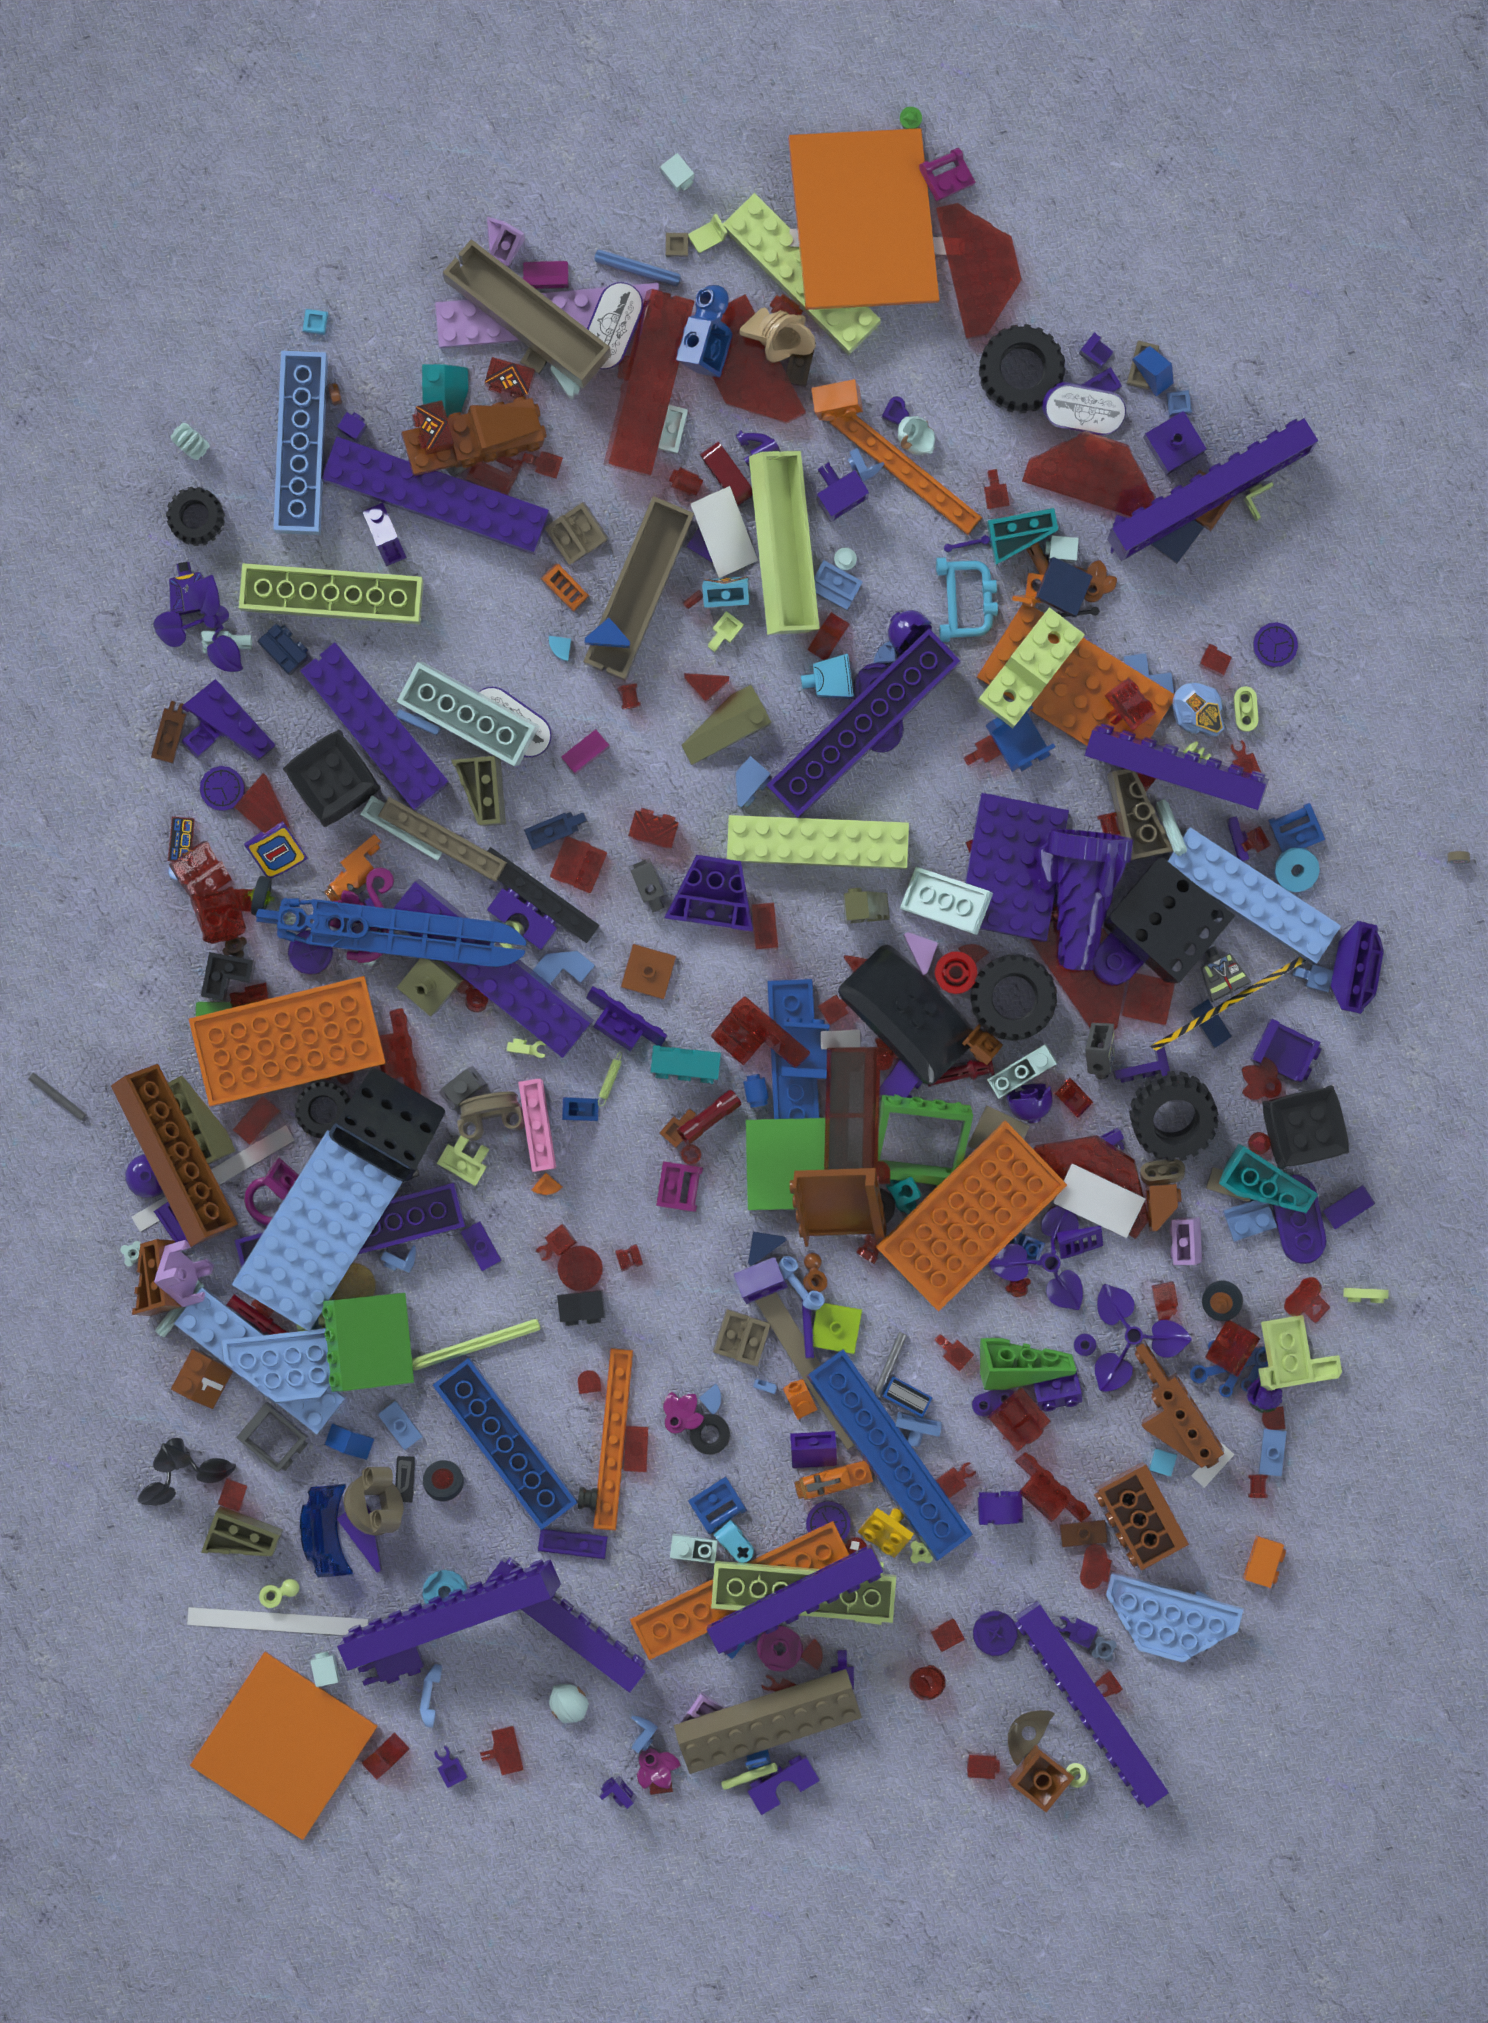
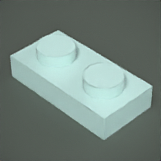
(672, 429)

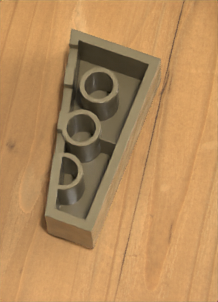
(1137, 816)

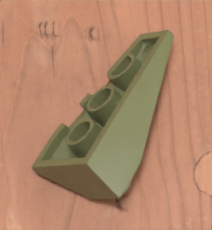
(731, 722)
(204, 1125)

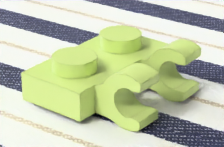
(462, 1164)

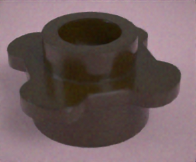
(238, 951)

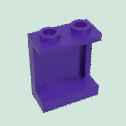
(1288, 1050)

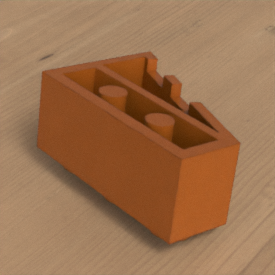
(150, 1297)

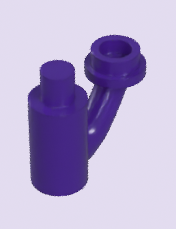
(768, 443)

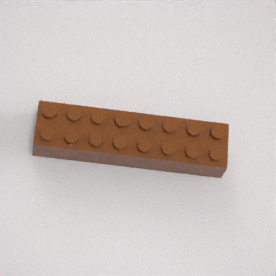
(174, 1154)

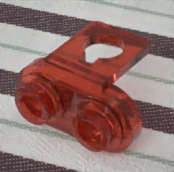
(1304, 1298)
(1095, 1566)

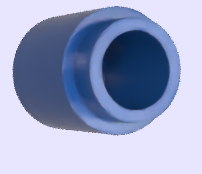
(756, 1090)

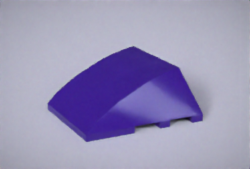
(713, 895)

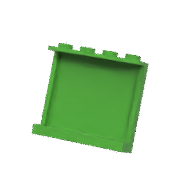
(773, 1154)
(368, 1342)

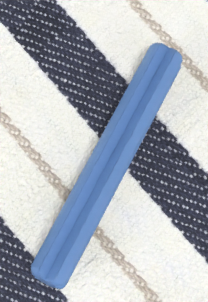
(637, 267)

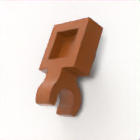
(670, 1132)

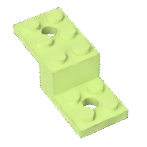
(1031, 667)

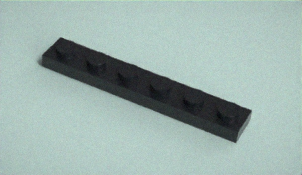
(546, 900)

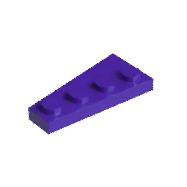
(221, 712)

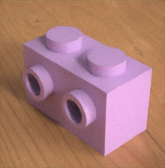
(1186, 1241)

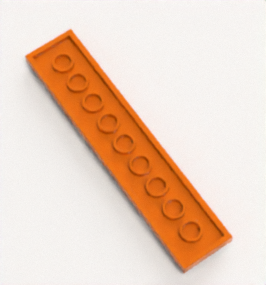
(691, 1612)

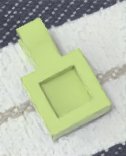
(726, 629)
(520, 1046)

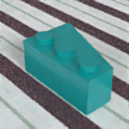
(1018, 532)
(685, 1064)

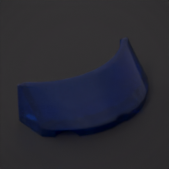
(320, 1531)

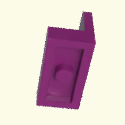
(546, 274)
(585, 751)

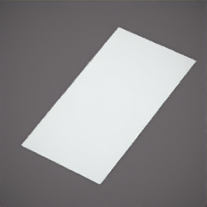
(724, 532)
(1099, 1201)

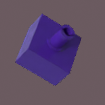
(1174, 443)
(841, 493)

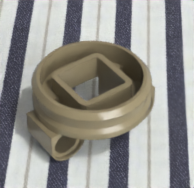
(486, 1107)
(374, 1482)

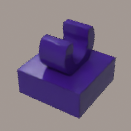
(1114, 1137)

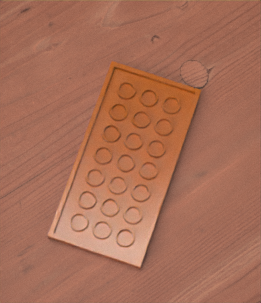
(1077, 691)
(287, 1041)
(971, 1216)

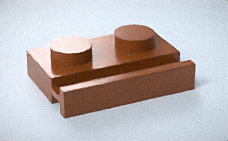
(983, 1045)

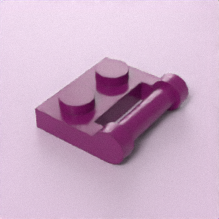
(949, 181)
(671, 1186)

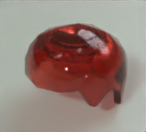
(927, 1682)

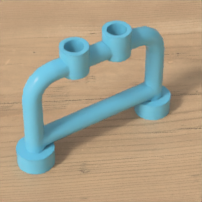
(988, 588)

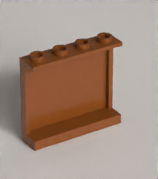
(838, 1203)

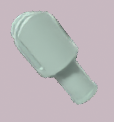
(242, 642)

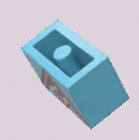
(726, 591)

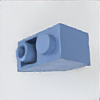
(749, 779)

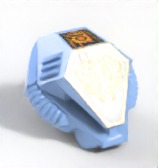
(1198, 709)

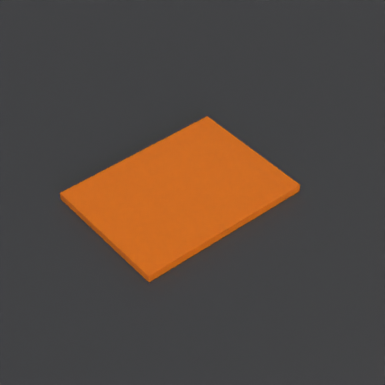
(863, 219)

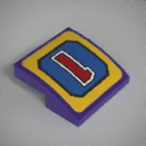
(275, 851)

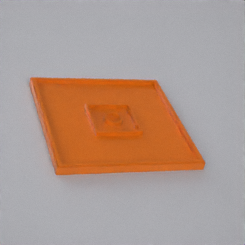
(283, 1745)

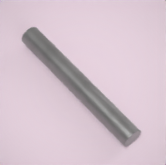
(58, 1097)
(888, 1368)

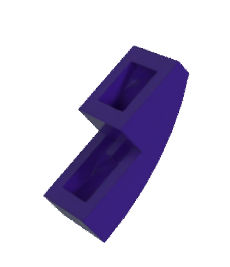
(200, 739)
(1349, 1207)

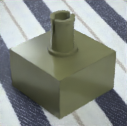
(430, 984)

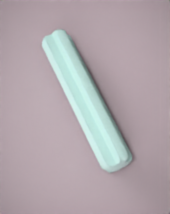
(1171, 827)
(169, 1320)

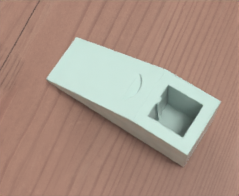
(1022, 1071)

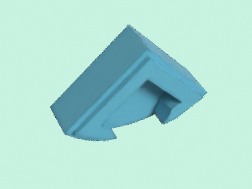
(560, 647)

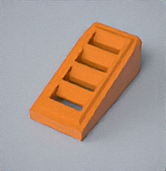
(559, 592)

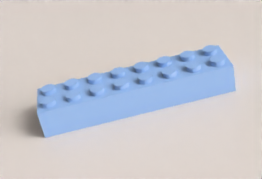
(300, 442)
(1255, 897)
(214, 1321)

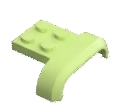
(1290, 1356)

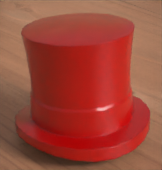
(956, 972)

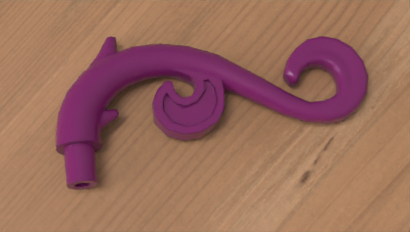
(364, 956)

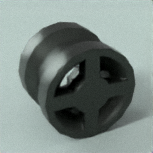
(587, 1498)

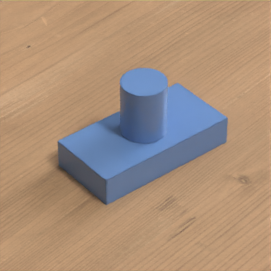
(917, 1426)

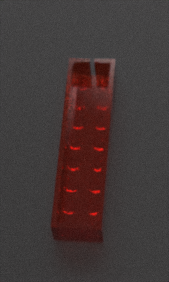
(648, 383)

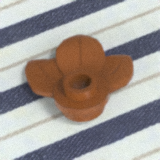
(1100, 581)

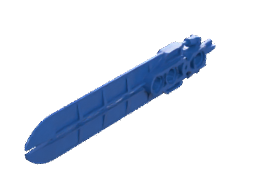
(392, 943)

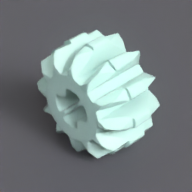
(190, 441)

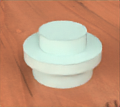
(845, 559)

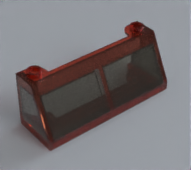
(854, 1108)

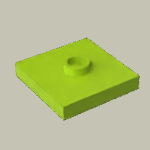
(836, 1327)

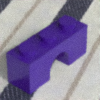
(507, 905)
(798, 1771)

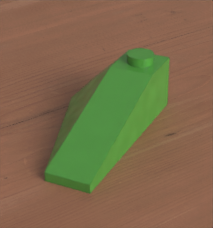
(1013, 1365)

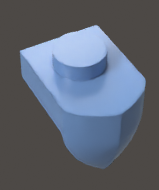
(857, 463)
(394, 1262)
(644, 1739)

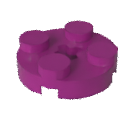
(788, 1658)

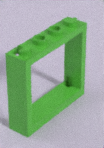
(920, 1107)

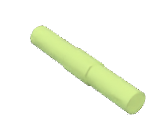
(749, 1776)

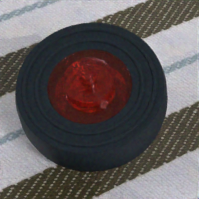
(443, 1480)

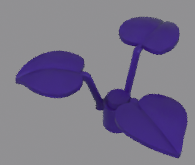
(204, 596)
(1011, 1261)
(1168, 1338)

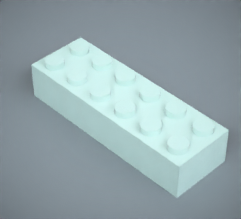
(468, 713)

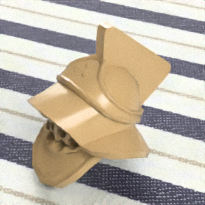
(780, 333)

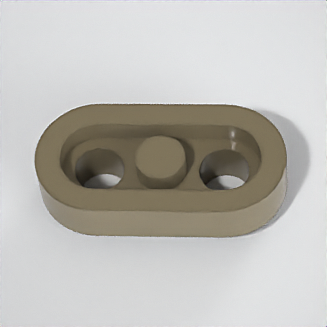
(1162, 1171)

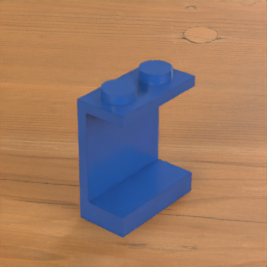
(1019, 744)
(810, 1037)

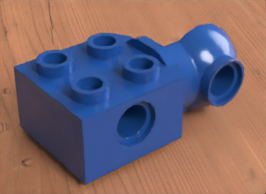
(705, 335)

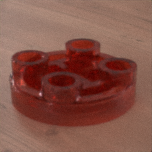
(580, 1268)

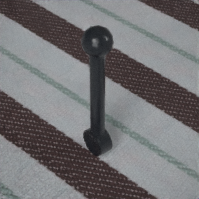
(1094, 611)

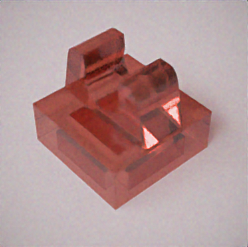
(1113, 1685)

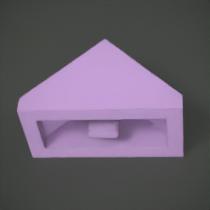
(922, 950)

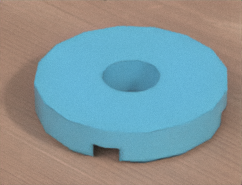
(1305, 878)
(439, 1579)

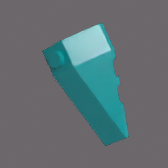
(445, 384)
(1259, 1180)

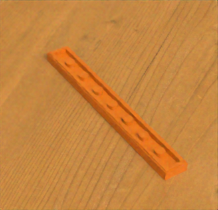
(908, 472)
(613, 1439)

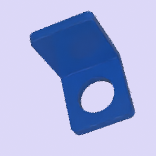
(758, 1760)

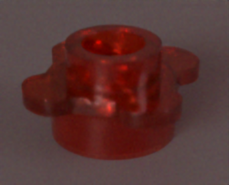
(1018, 1288)

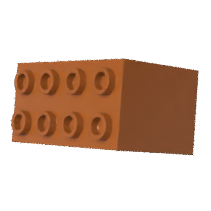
(1156, 1518)

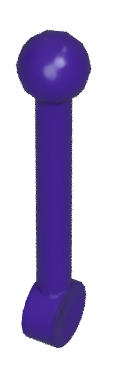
(984, 540)

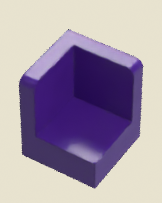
(1096, 351)

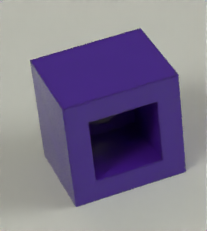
(352, 426)

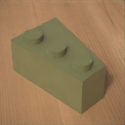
(484, 788)
(865, 906)
(240, 1535)

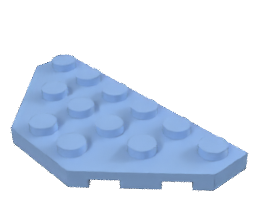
(281, 1365)
(1170, 1620)

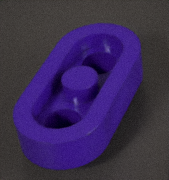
(993, 1400)

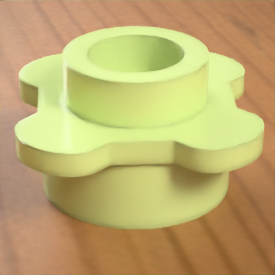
(916, 1556)

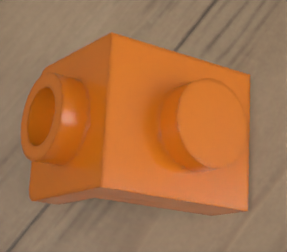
(799, 1398)

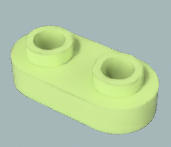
(1246, 709)
(1375, 1295)

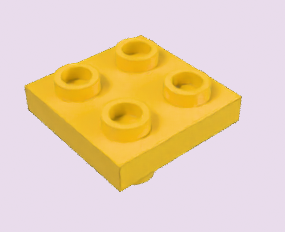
(886, 1531)

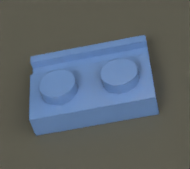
(836, 585)
(1249, 1219)

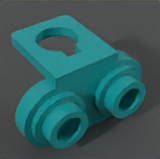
(903, 1196)

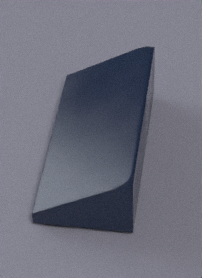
(1214, 1028)

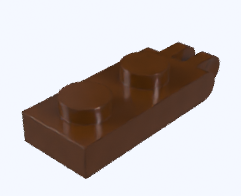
(169, 733)

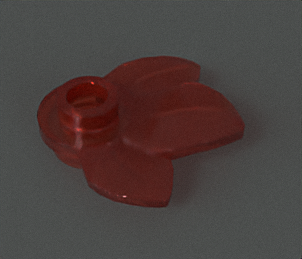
(1259, 1077)

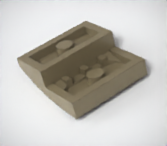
(576, 533)
(990, 1121)
(741, 1337)

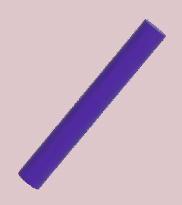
(808, 1332)

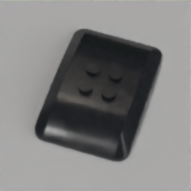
(907, 1013)

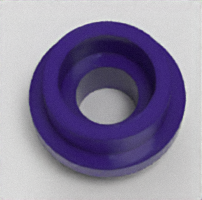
(1077, 1344)

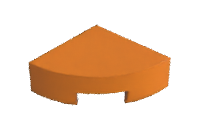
(546, 1185)

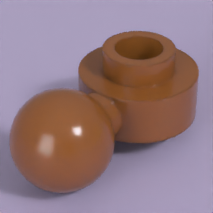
(813, 1262)

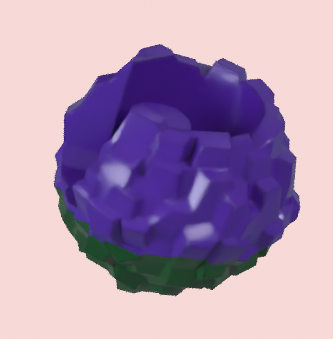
(1262, 1399)

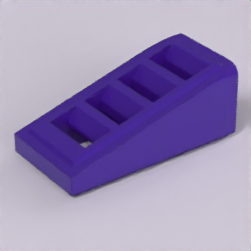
(1071, 1236)

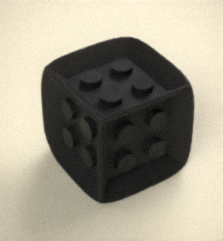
(331, 778)
(1305, 1127)

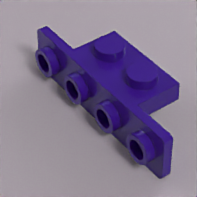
(621, 1023)

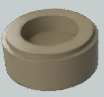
(1458, 857)

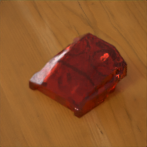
(218, 915)

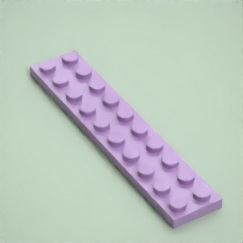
(466, 325)

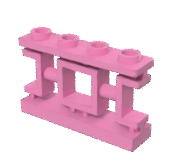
(537, 1125)

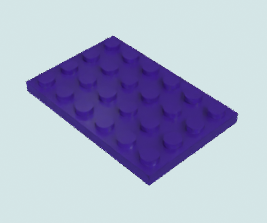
(1008, 864)

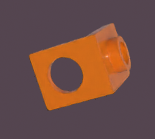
(1029, 599)

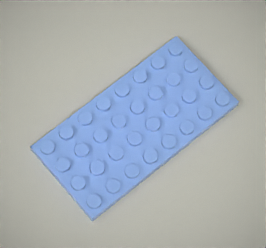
(316, 1233)

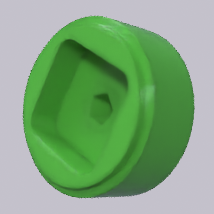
(910, 118)

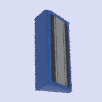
(907, 1396)

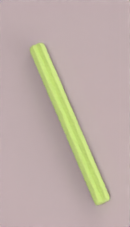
(476, 1344)

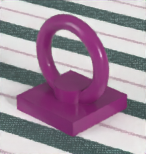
(279, 1179)

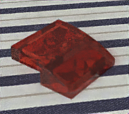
(200, 870)

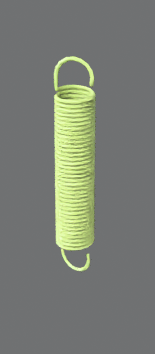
(610, 1078)

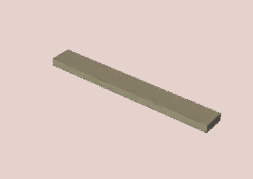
(793, 1343)

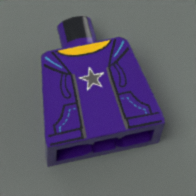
(179, 589)

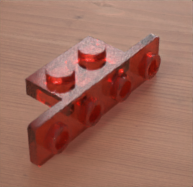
(770, 1032)
(398, 1052)
(1047, 1493)

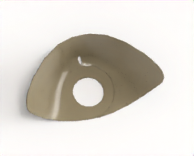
(1017, 1744)

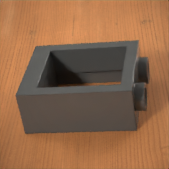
(253, 1425)

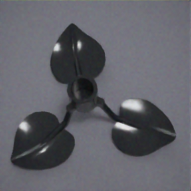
(174, 1456)

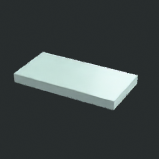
(946, 900)

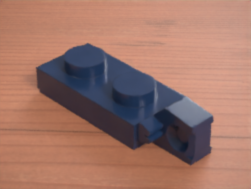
(554, 829)

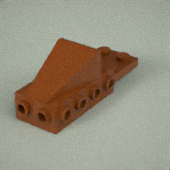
(481, 436)
(1172, 1425)

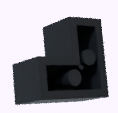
(221, 970)
(581, 1306)

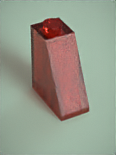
(262, 805)

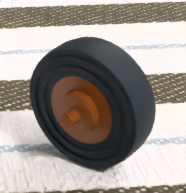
(1222, 1300)

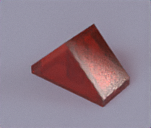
(828, 636)
(706, 685)
(1073, 1097)
(385, 1756)

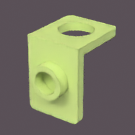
(708, 235)
(1255, 491)

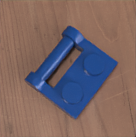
(1298, 837)
(712, 1499)

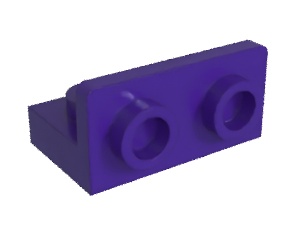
(1058, 1393)
(622, 1792)

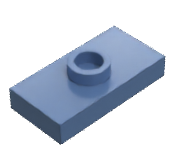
(418, 721)
(400, 1425)
(1272, 1452)

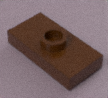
(1083, 1533)

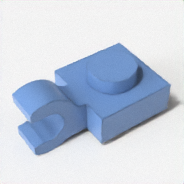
(1317, 978)

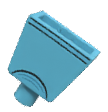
(830, 678)

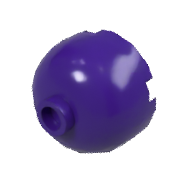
(906, 629)
(1031, 1102)
(142, 1179)

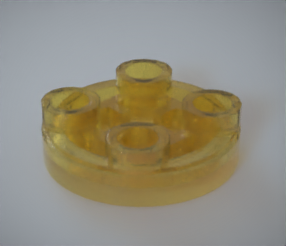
(356, 1283)

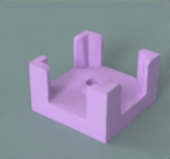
(179, 1275)

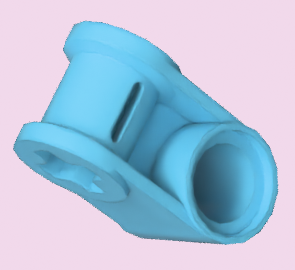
(732, 1538)

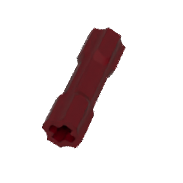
(707, 1118)

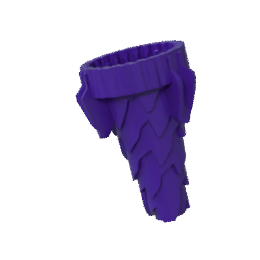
(1085, 872)

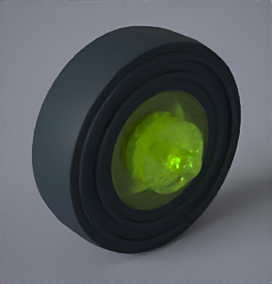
(261, 894)

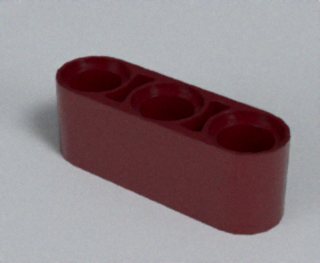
(727, 472)

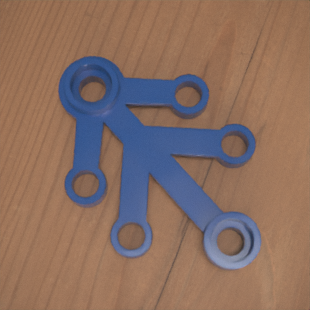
(1230, 1382)

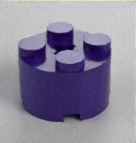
(1001, 1508)

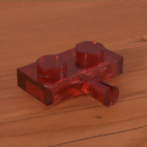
(504, 1750)

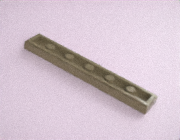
(442, 839)

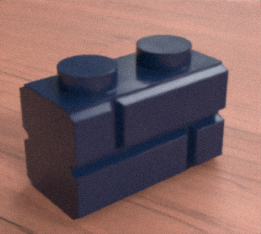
(283, 648)

